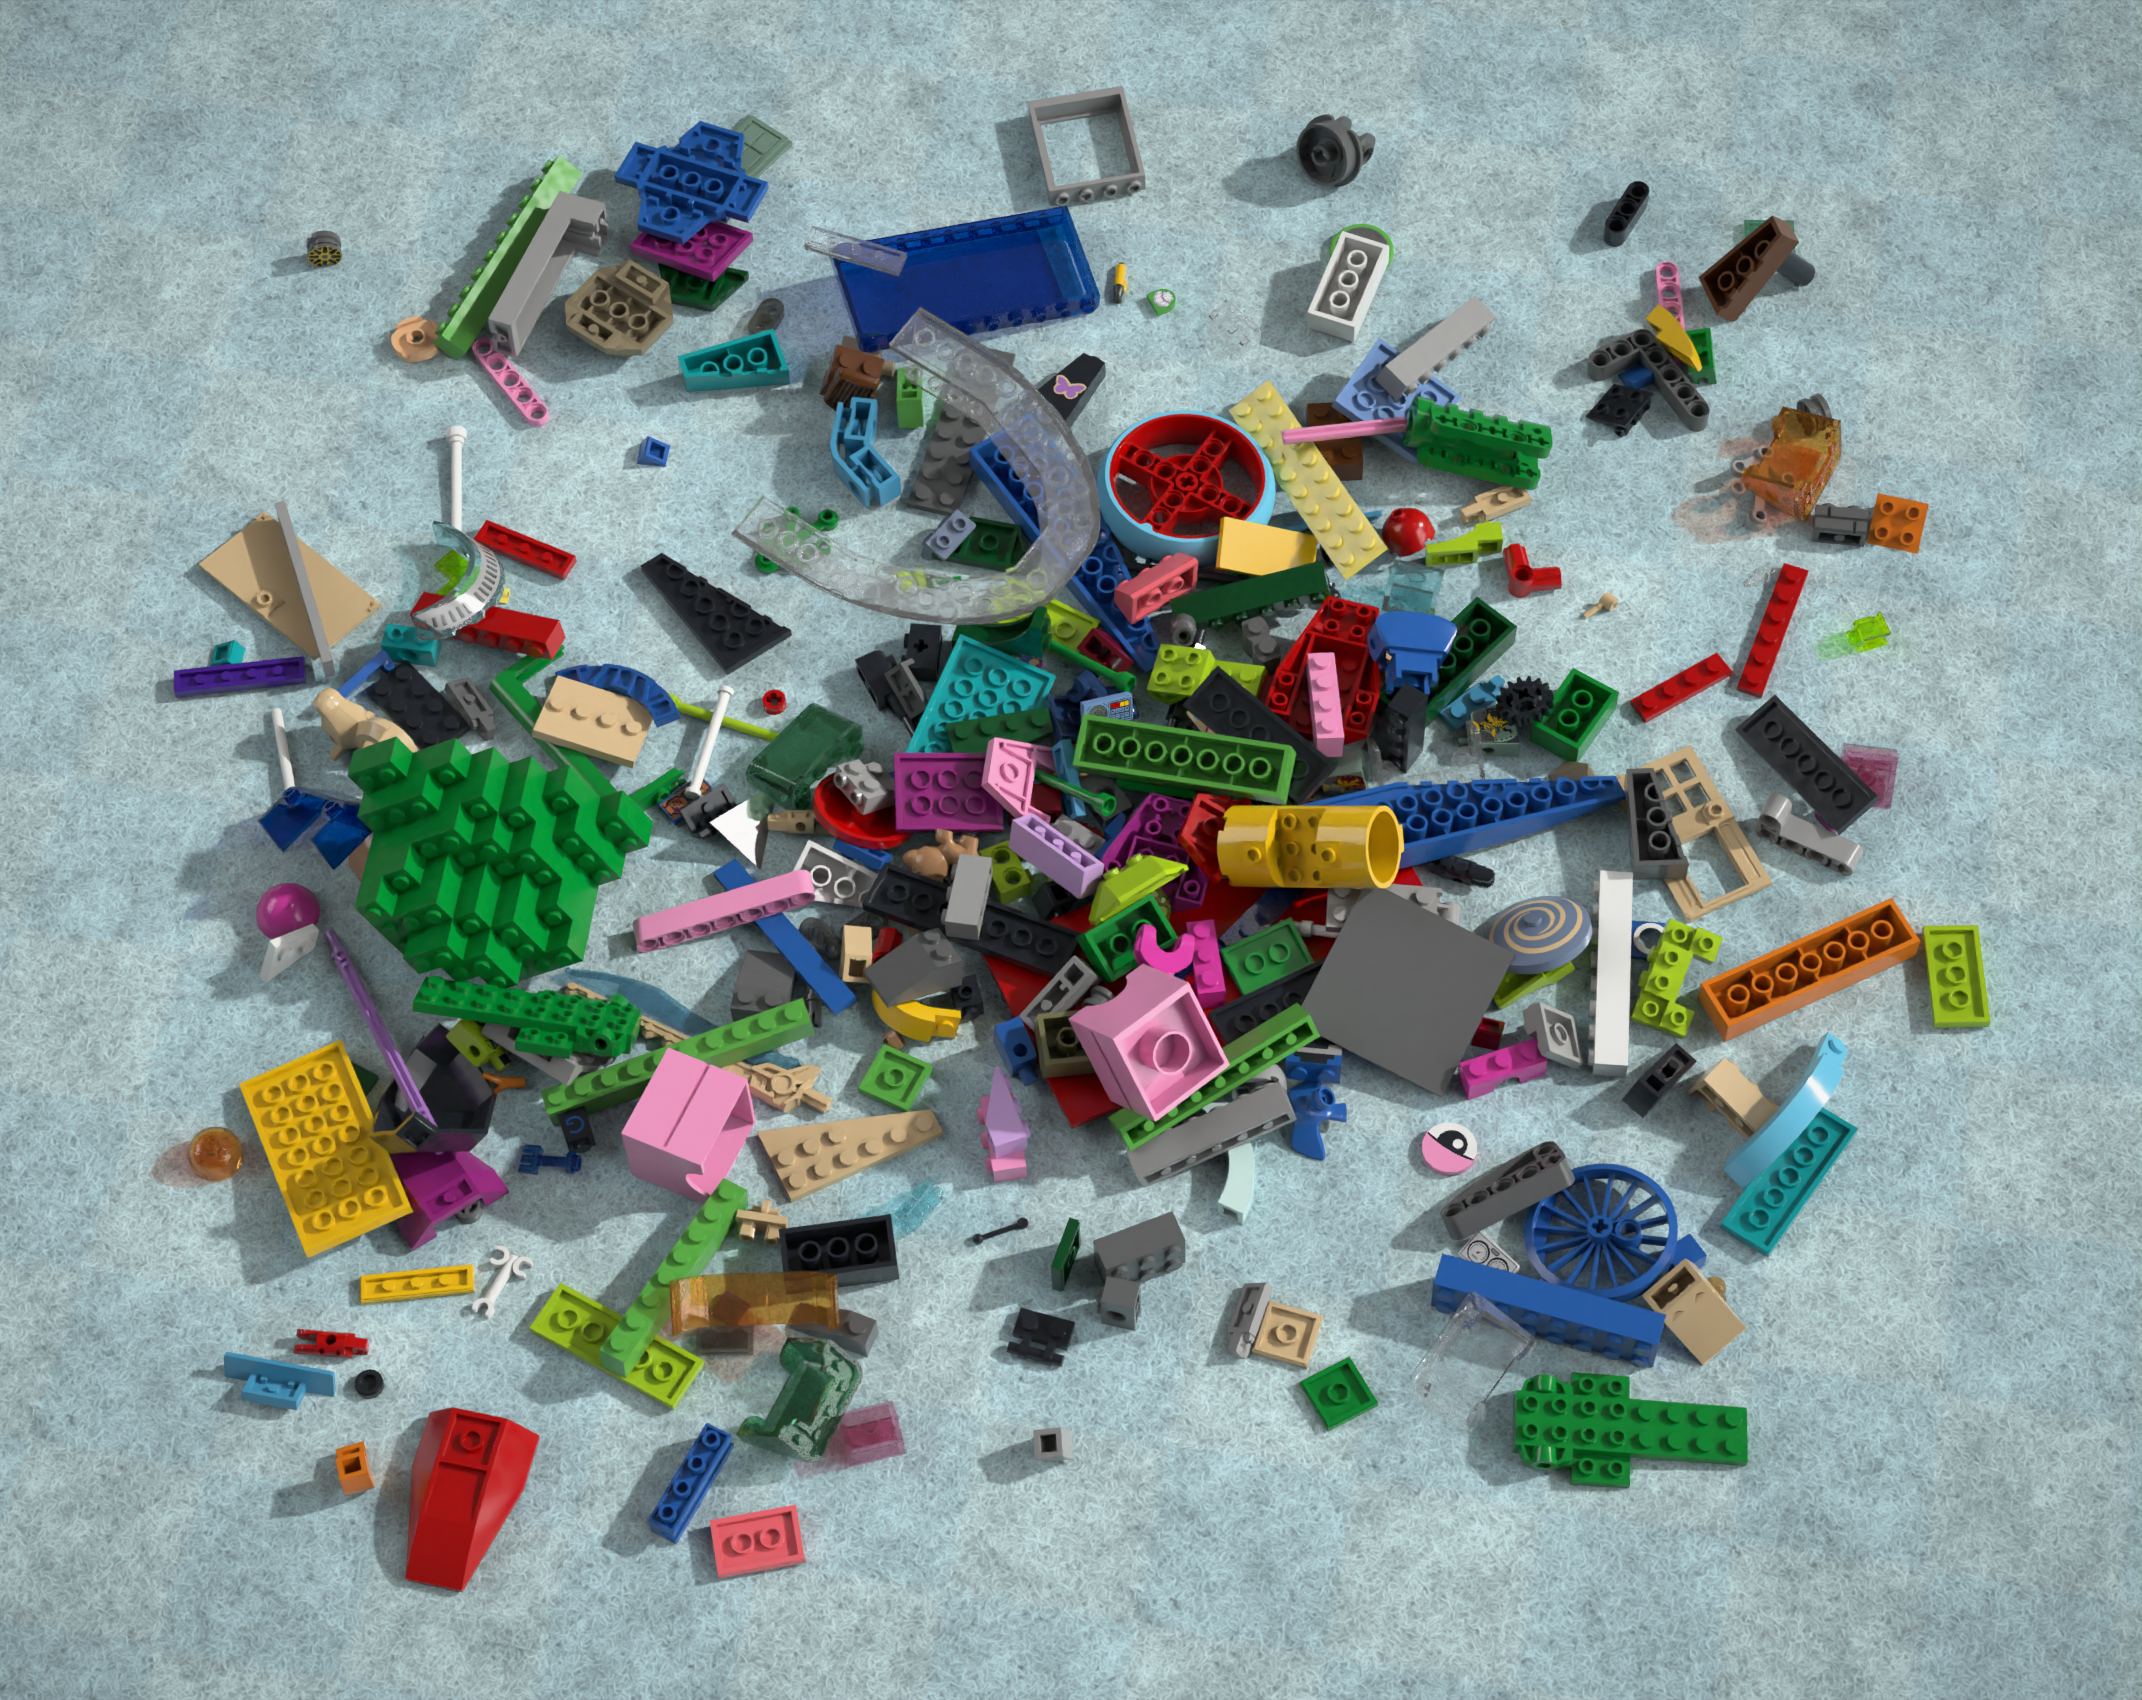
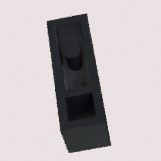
(1659, 1080)

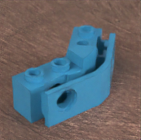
(865, 469)

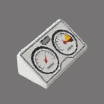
(1484, 1251)

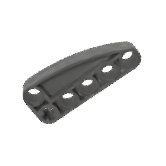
(1508, 1190)

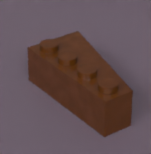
(1748, 267)

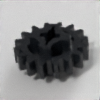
(1525, 701)

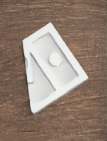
(287, 949)

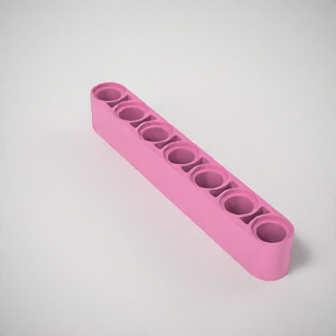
(723, 911)

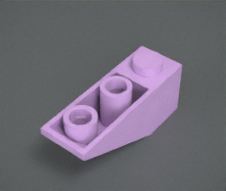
(1003, 1123)

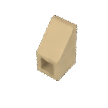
(855, 953)

